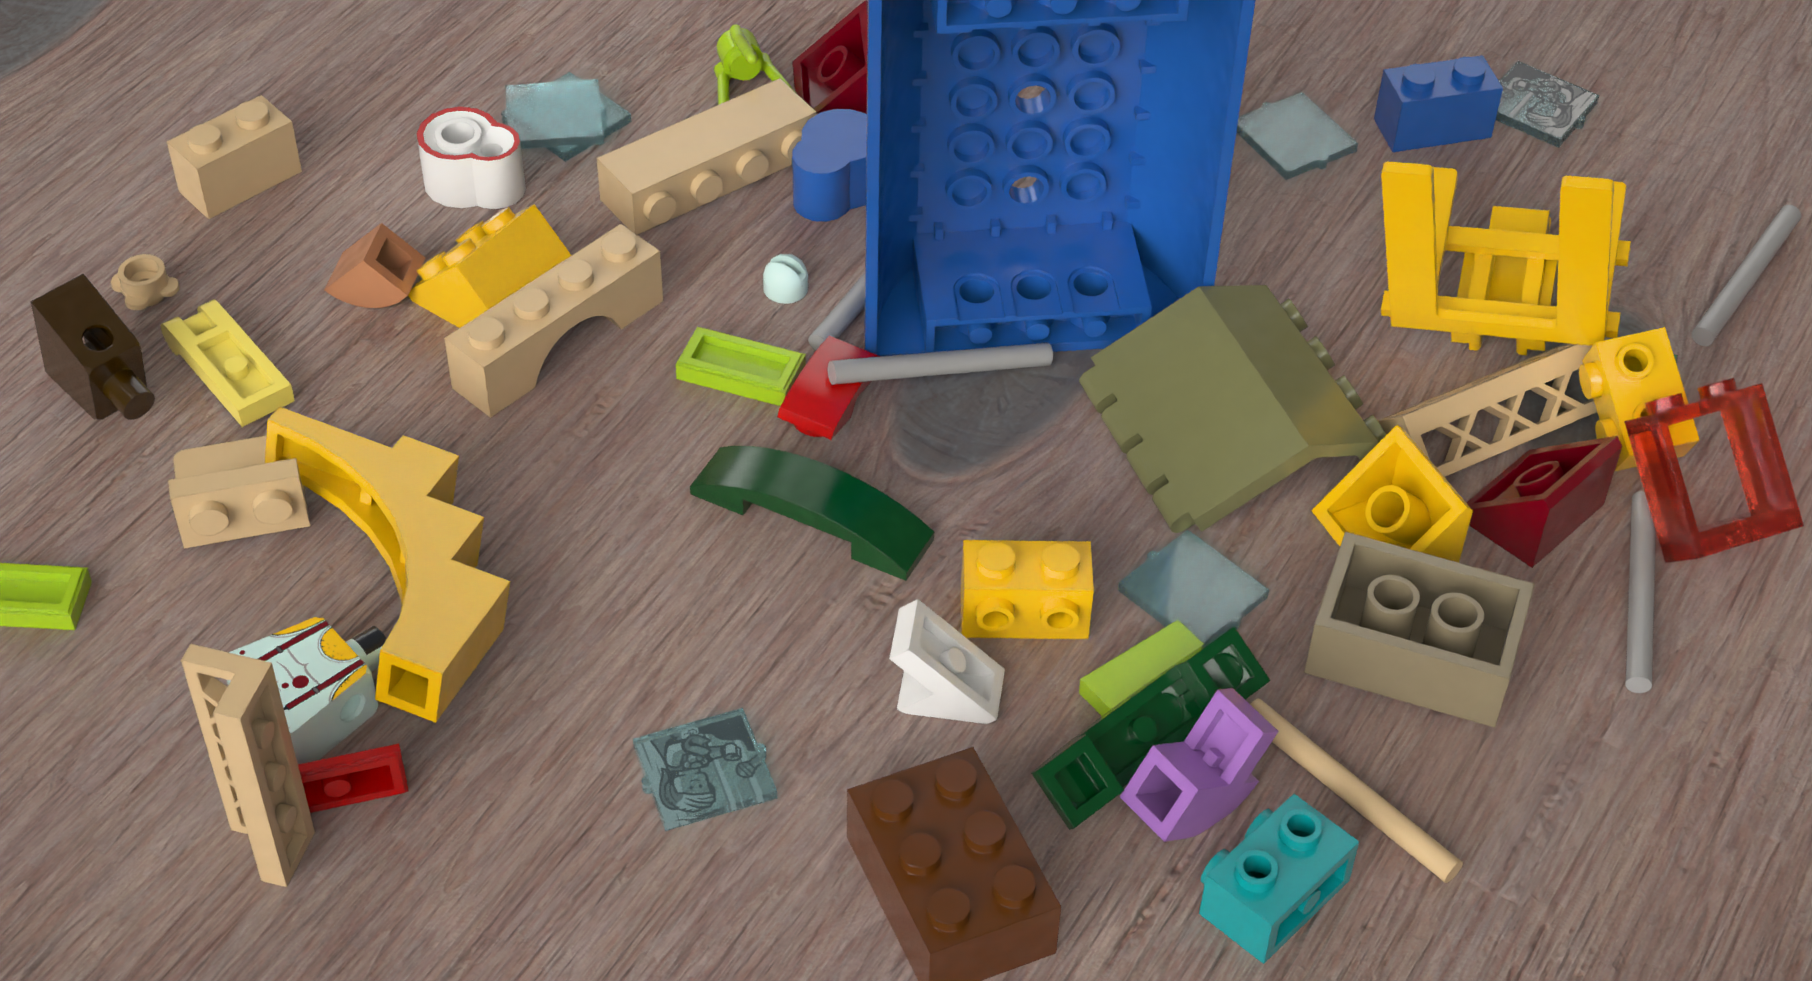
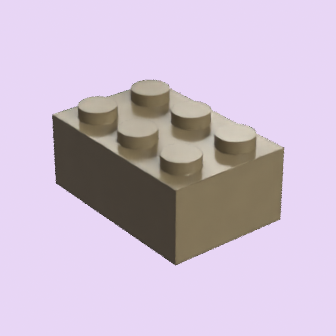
(1419, 629)

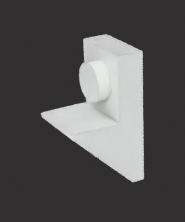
(943, 669)

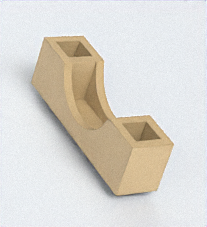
(504, 348)

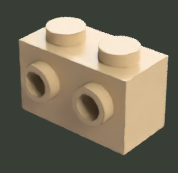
(234, 156)

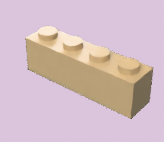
(703, 156)

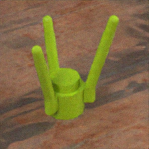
(741, 60)

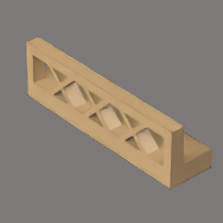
(1485, 394)
(252, 756)

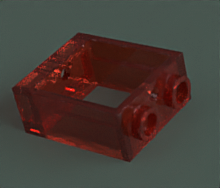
(1757, 459)

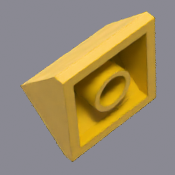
(1398, 500)

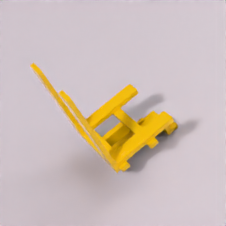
(1506, 268)

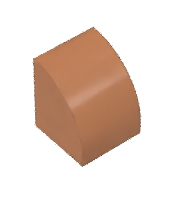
(375, 270)

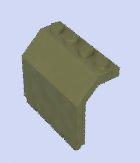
(1223, 401)

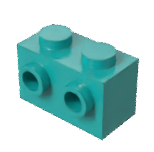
(1277, 876)

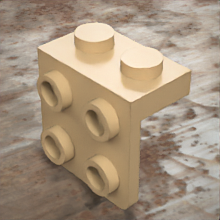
(233, 494)

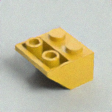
(488, 265)

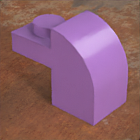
(1206, 777)

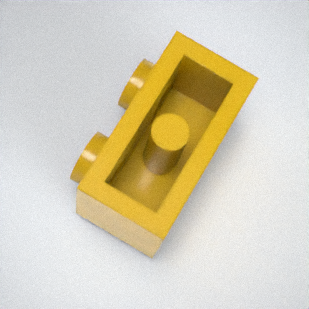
(1624, 376)
(1026, 589)

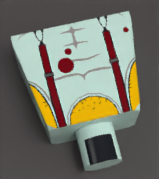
(321, 682)

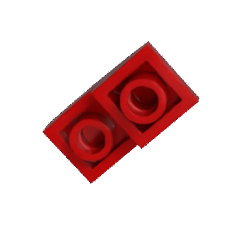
(815, 403)

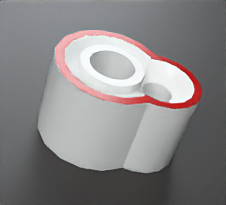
(470, 159)

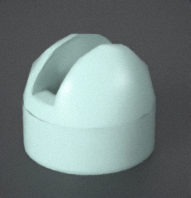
(785, 279)

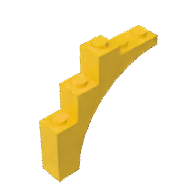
(431, 546)

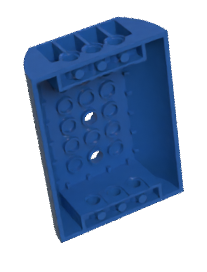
(1123, 150)

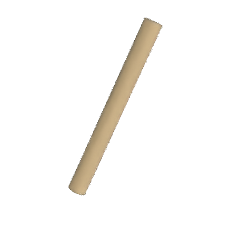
(1361, 796)

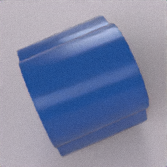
(830, 165)

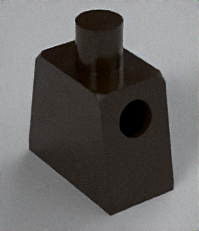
(104, 371)

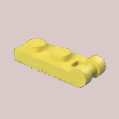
(228, 363)

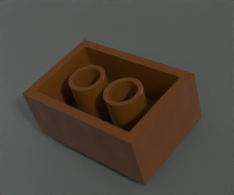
(952, 870)

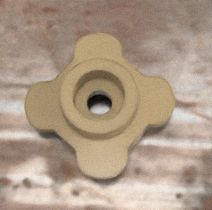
(144, 281)

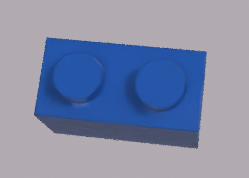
(1437, 103)

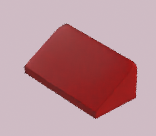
(353, 778)

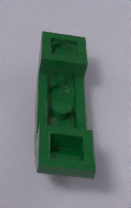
(820, 496)
(1109, 751)

